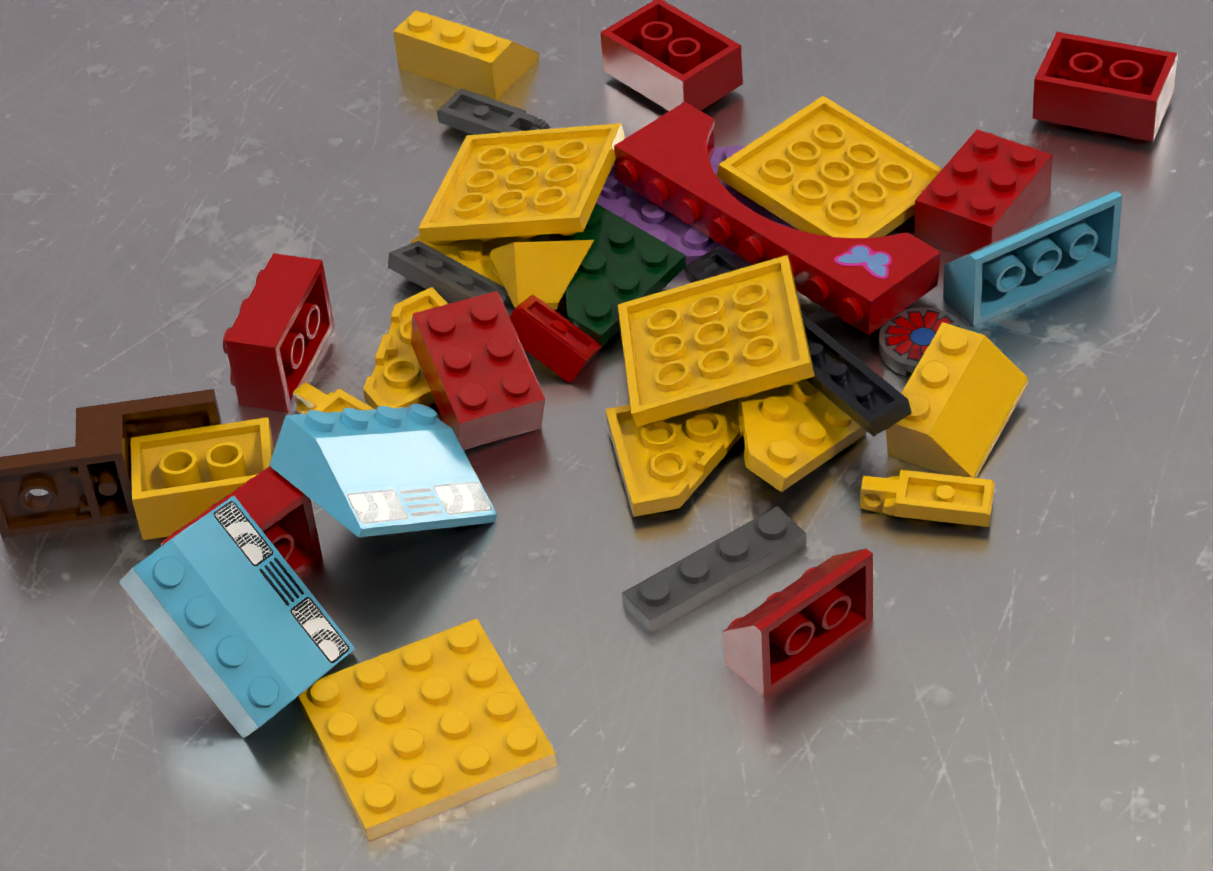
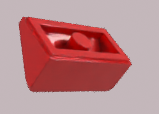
(553, 338)

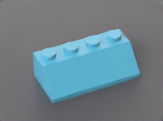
(1034, 260)

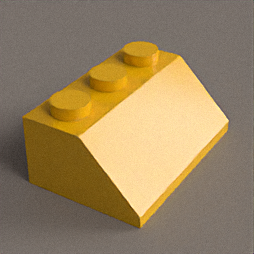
(460, 55)
(957, 403)
(192, 469)

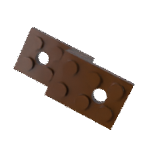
(93, 478)

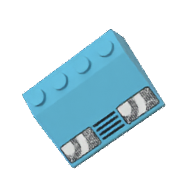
(382, 469)
(237, 616)

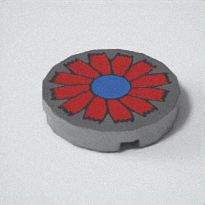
(909, 335)

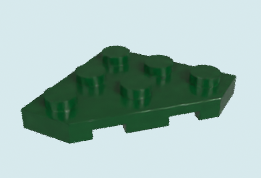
(617, 269)

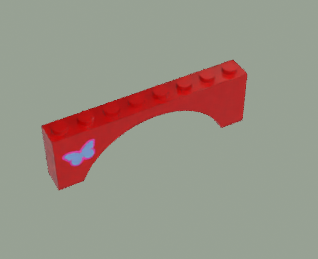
(851, 277)

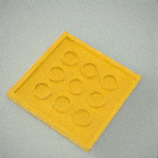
(830, 174)
(522, 184)
(713, 341)
(425, 729)

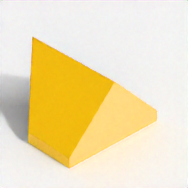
(538, 268)

